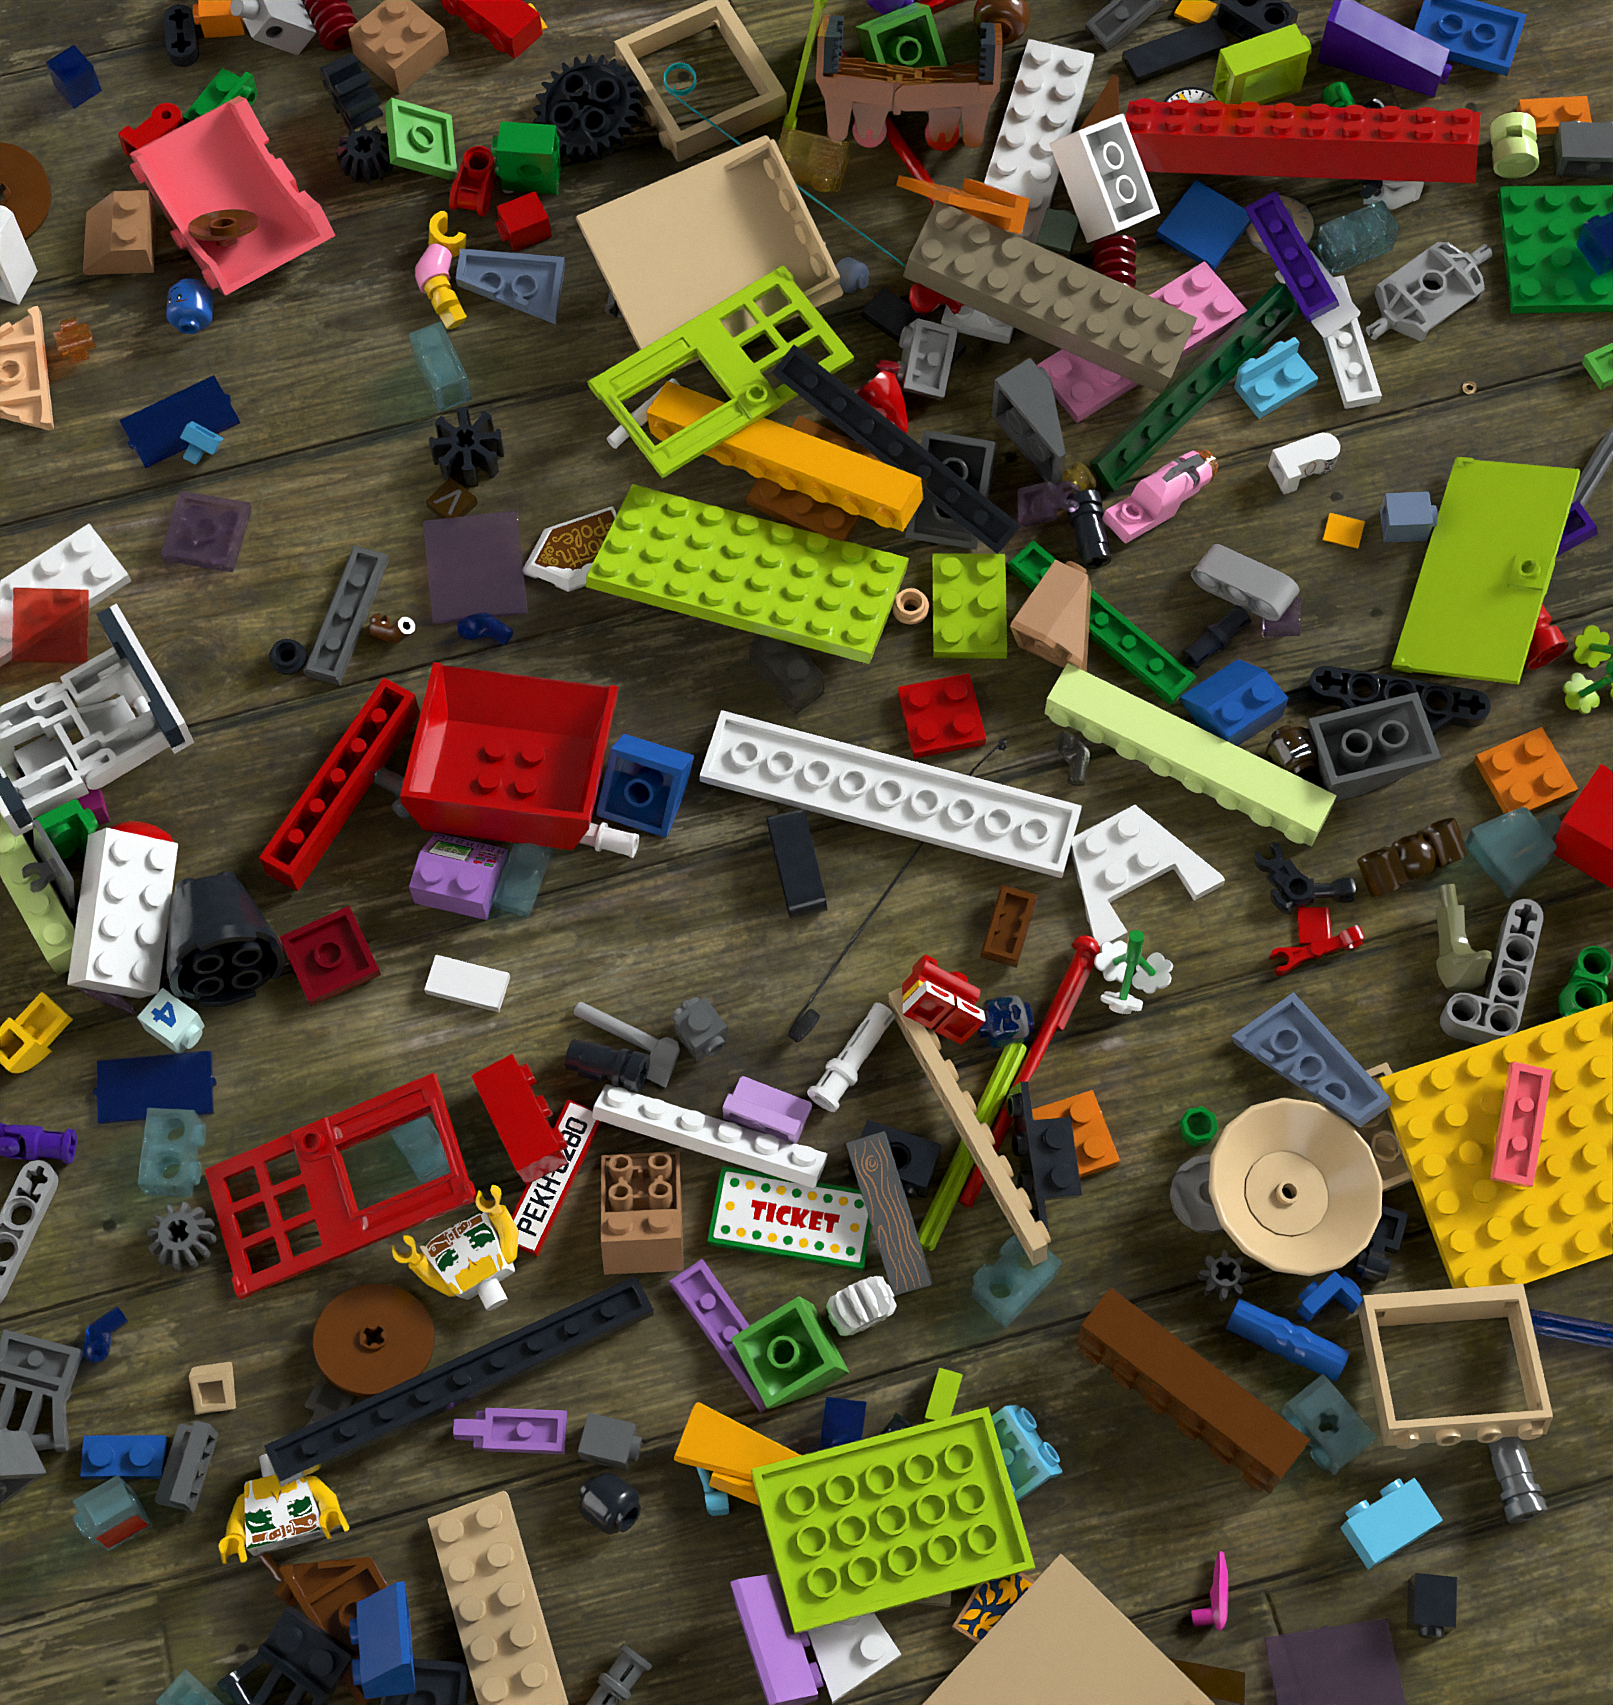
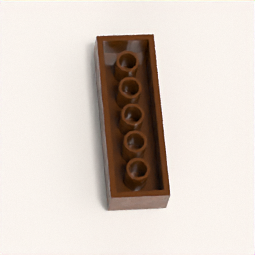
(1190, 1391)

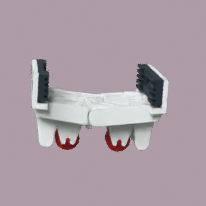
(111, 732)

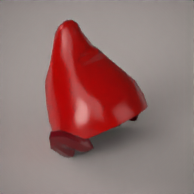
(885, 394)

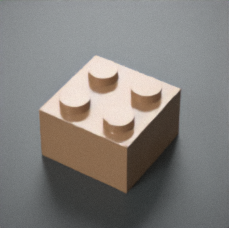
(398, 42)

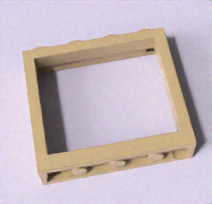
(735, 121)
(1457, 1306)

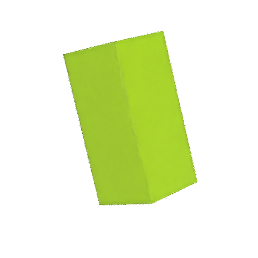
(943, 1395)

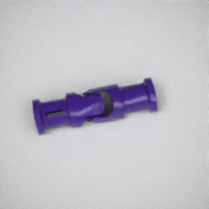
(38, 1142)

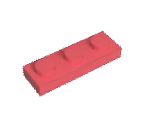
(1521, 1124)

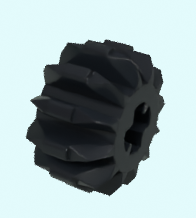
(364, 154)

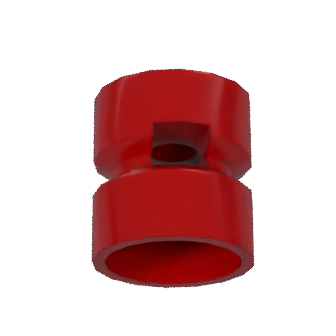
(1546, 642)

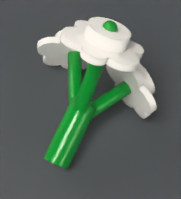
(1118, 963)

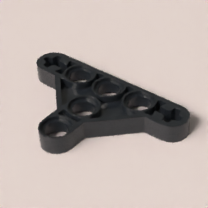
(1383, 684)

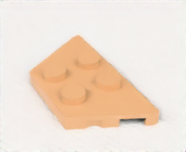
(24, 373)

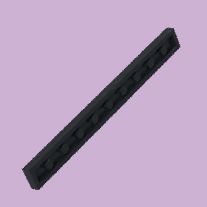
(458, 1381)

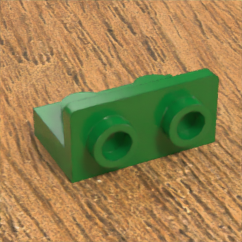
(221, 90)
(69, 827)

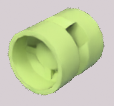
(1514, 145)

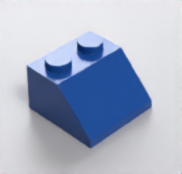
(1236, 702)
(644, 784)
(384, 1643)

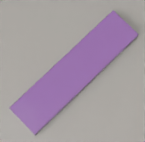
(717, 1319)

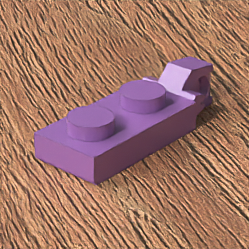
(515, 1430)

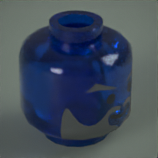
(1006, 1021)

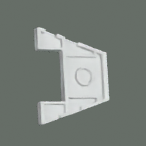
(1126, 855)

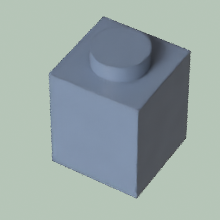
(1407, 516)

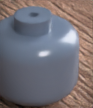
(852, 274)

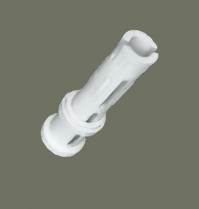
(843, 1070)

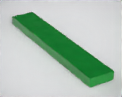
(1114, 633)

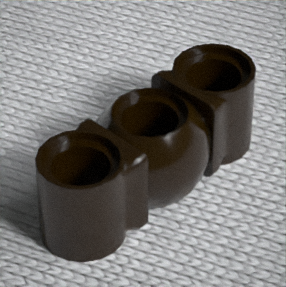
(1412, 857)

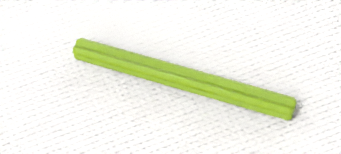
(962, 1160)

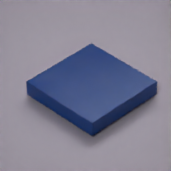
(1204, 225)

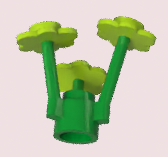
(1590, 649)

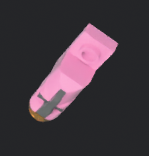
(1161, 494)

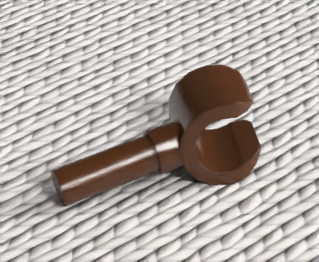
(282, 1590)

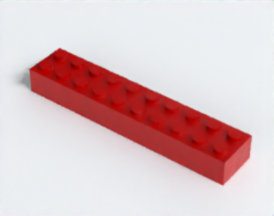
(1306, 140)

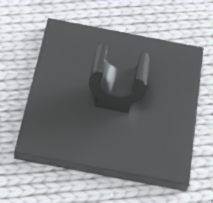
(50, 869)

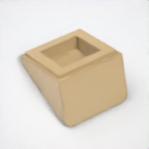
(212, 1388)

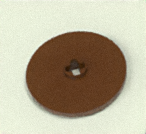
(26, 187)
(369, 1311)

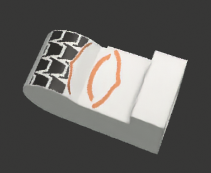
(1303, 458)

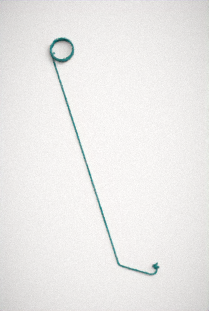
(675, 93)

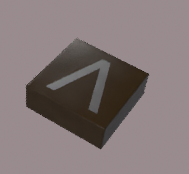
(451, 500)

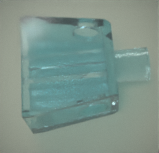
(1514, 847)

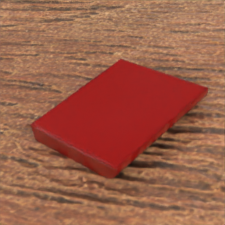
(1313, 924)

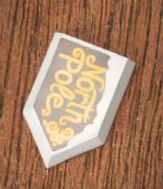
(569, 550)

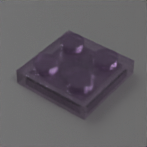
(206, 531)

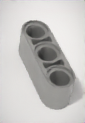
(1245, 582)

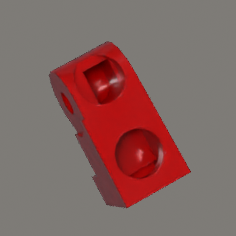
(163, 120)

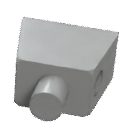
(276, 22)

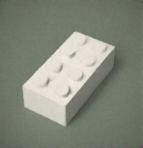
(122, 913)

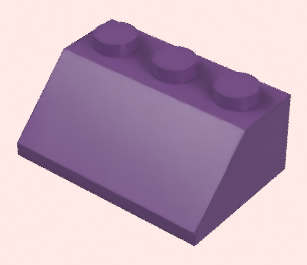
(773, 1645)

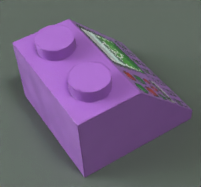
(457, 875)

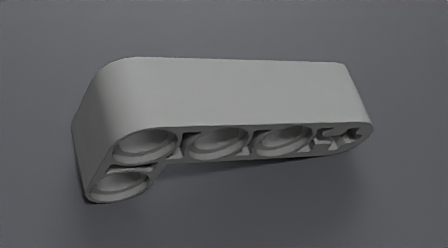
(1503, 972)

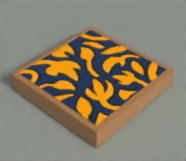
(989, 1604)

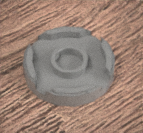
(1192, 1198)

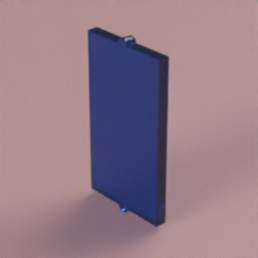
(158, 428)
(158, 1081)

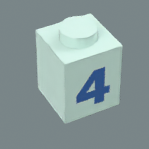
(171, 1022)

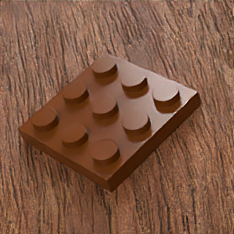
(801, 509)

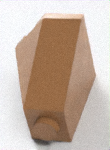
(1057, 617)

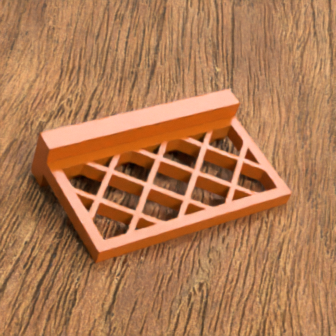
(977, 199)

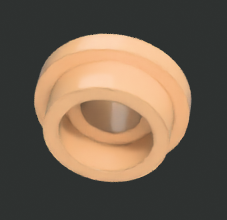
(910, 597)

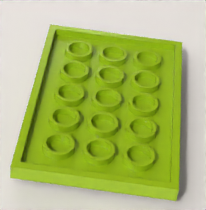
(891, 1520)

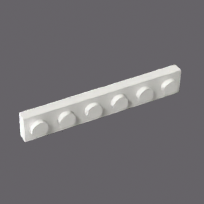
(709, 1135)

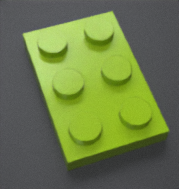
(969, 606)

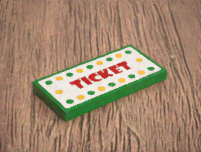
(790, 1219)

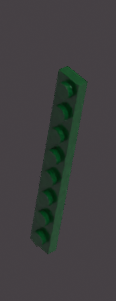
(1194, 387)

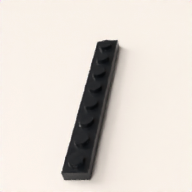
(896, 448)

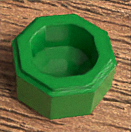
(1198, 1126)

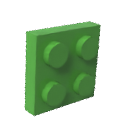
(420, 139)

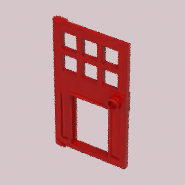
(329, 1189)

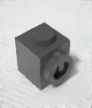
(700, 1028)

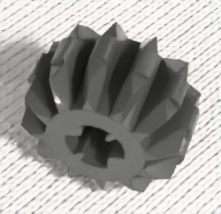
(182, 1221)

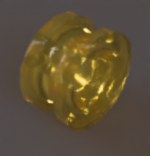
(1080, 476)

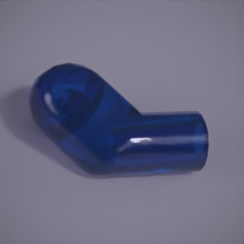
(484, 625)
(99, 1335)

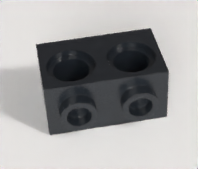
(1254, 17)

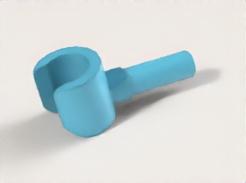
(715, 1501)

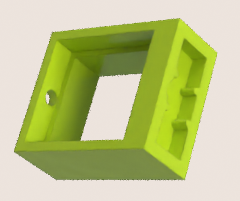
(1262, 67)

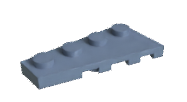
(1309, 1056)

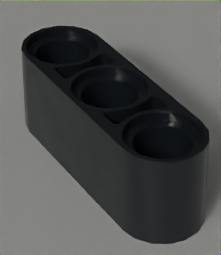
(797, 863)

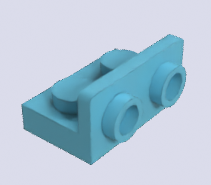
(1274, 378)
(1025, 1454)

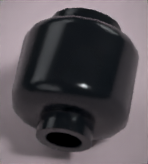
(609, 1503)

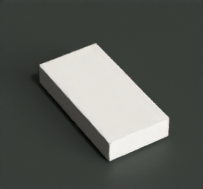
(467, 983)

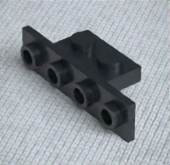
(1044, 1154)

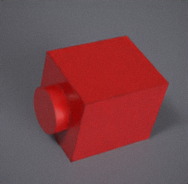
(523, 222)

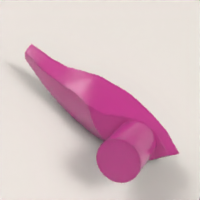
(1219, 1598)

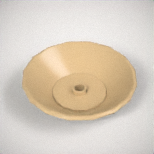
(1323, 1166)

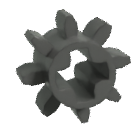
(1220, 1266)

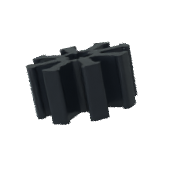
(351, 92)
(467, 446)

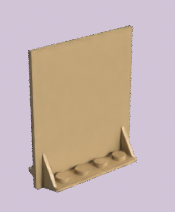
(706, 237)
(1066, 1649)

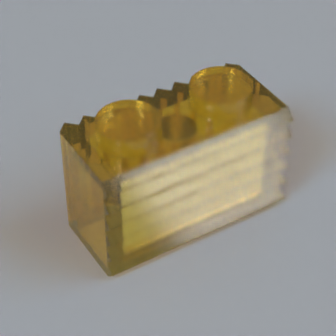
(814, 159)

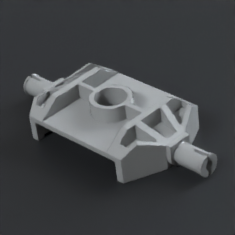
(1415, 309)

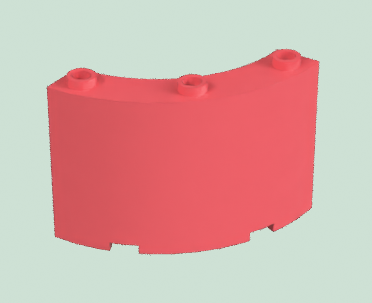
(225, 166)

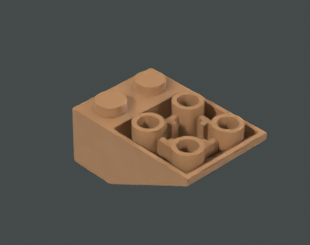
(641, 1213)

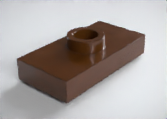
(1009, 926)

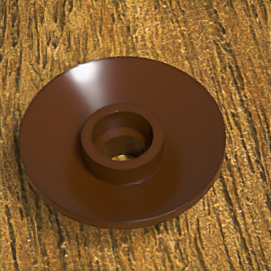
(223, 226)

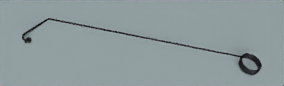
(806, 1022)

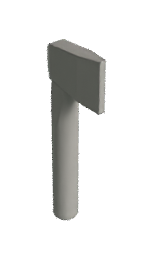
(663, 1051)

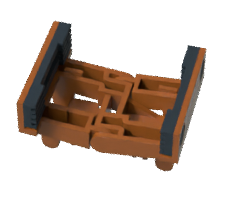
(876, 88)

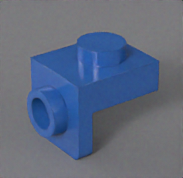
(1318, 1296)

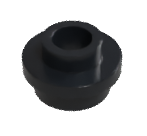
(283, 648)

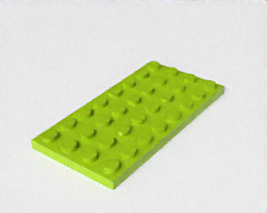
(748, 573)

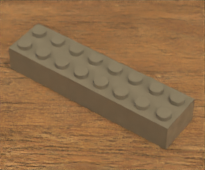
(1049, 296)

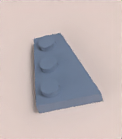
(514, 279)

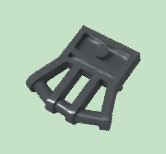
(45, 1372)

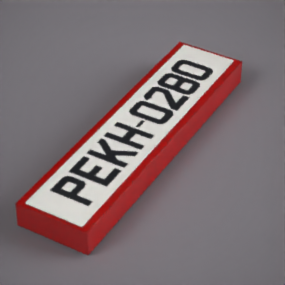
(545, 1196)

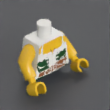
(469, 1255)
(279, 1516)

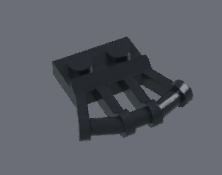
(297, 1651)

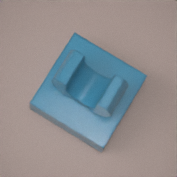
(200, 441)

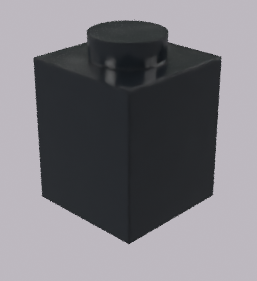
(1432, 1605)

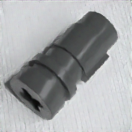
(1516, 1480)

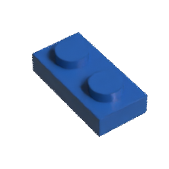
(123, 1456)

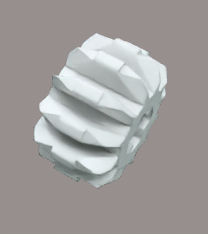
(861, 1305)

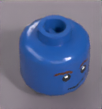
(189, 306)

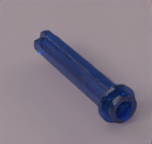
(1572, 1328)

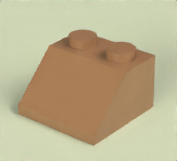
(121, 234)

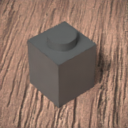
(609, 1442)

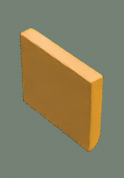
(1195, 10)
(1343, 530)

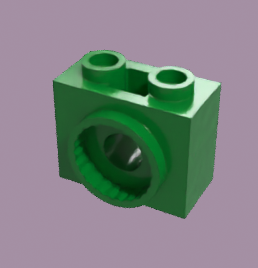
(527, 157)

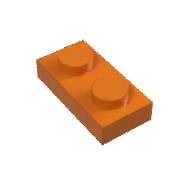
(1552, 111)

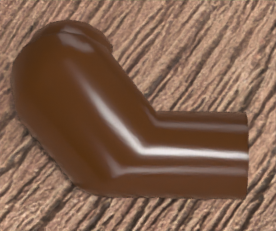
(382, 630)

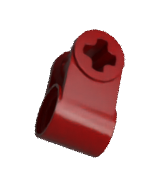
(474, 187)

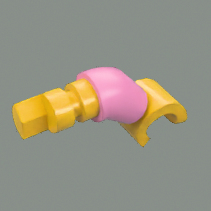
(433, 270)

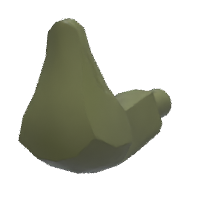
(1457, 964)

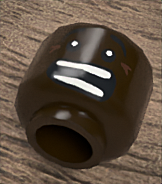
(1293, 751)

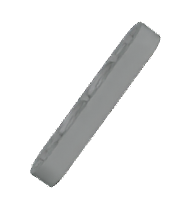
(23, 1235)

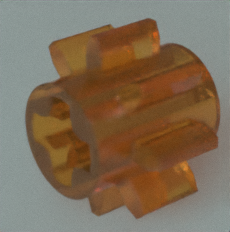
(74, 340)

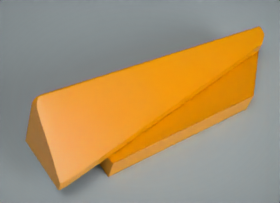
(727, 1450)

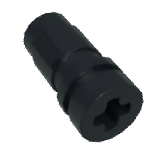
(1089, 529)
(603, 1062)

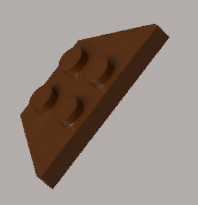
(330, 1595)

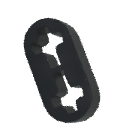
(175, 36)

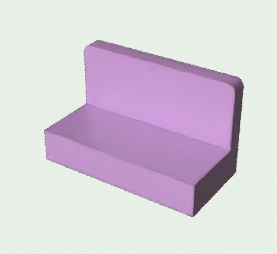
(767, 1110)

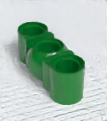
(1584, 983)

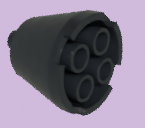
(219, 942)

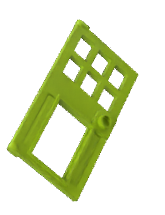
(727, 362)

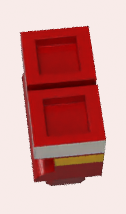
(942, 1000)

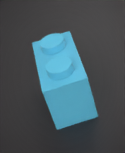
(1391, 1522)

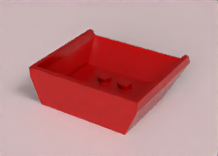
(508, 756)

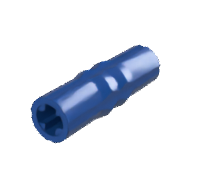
(1287, 1340)

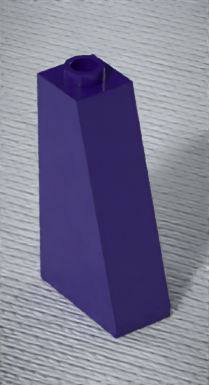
(1382, 49)

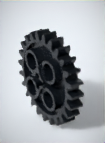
(596, 83)

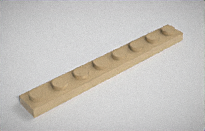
(976, 1136)

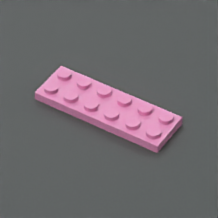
(1088, 387)

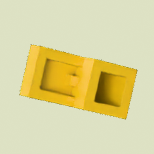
(27, 1038)

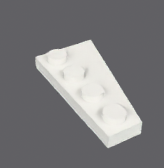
(852, 1653)

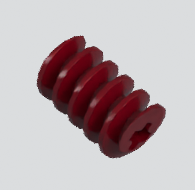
(331, 22)
(1115, 258)

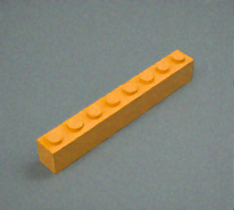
(797, 460)

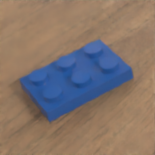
(1473, 32)

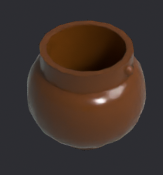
(1012, 15)

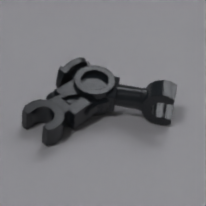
(1297, 888)

